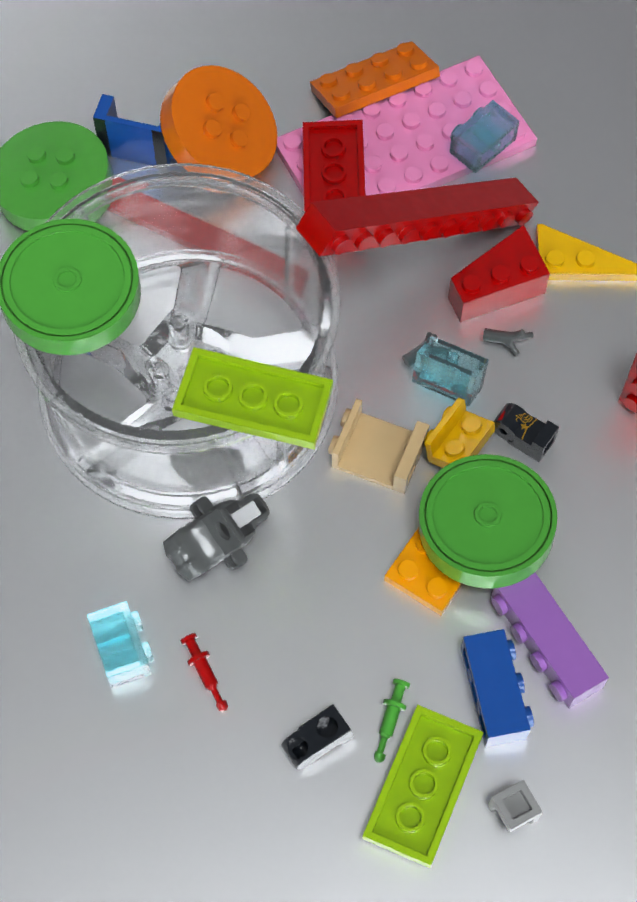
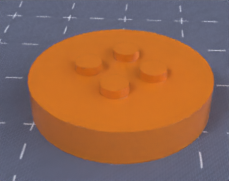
(218, 121)

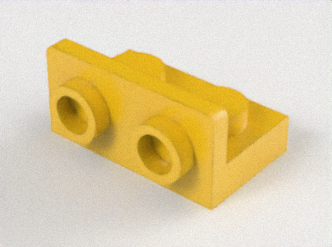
(457, 435)

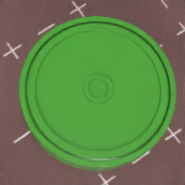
(48, 168)
(69, 286)
(487, 521)

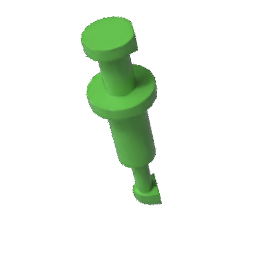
(391, 716)

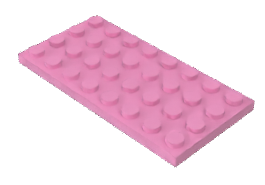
(411, 131)

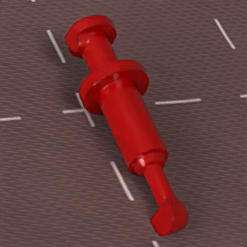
(199, 660)

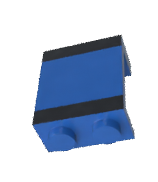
(129, 138)

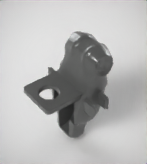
(215, 535)

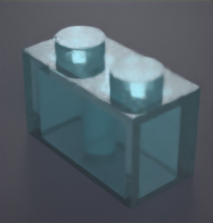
(483, 136)
(449, 370)
(120, 645)

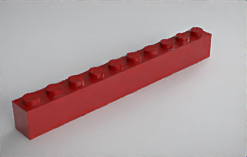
(414, 215)

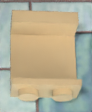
(377, 449)

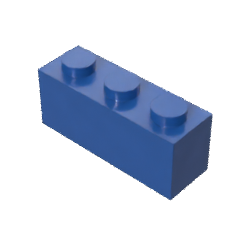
(496, 688)

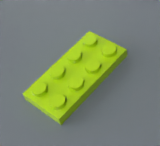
(253, 398)
(423, 786)

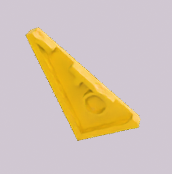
(578, 260)

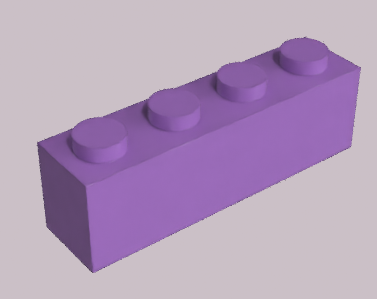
(550, 639)

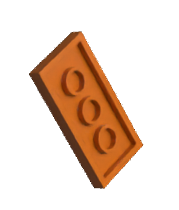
(374, 79)

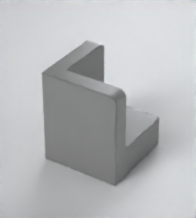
(516, 806)

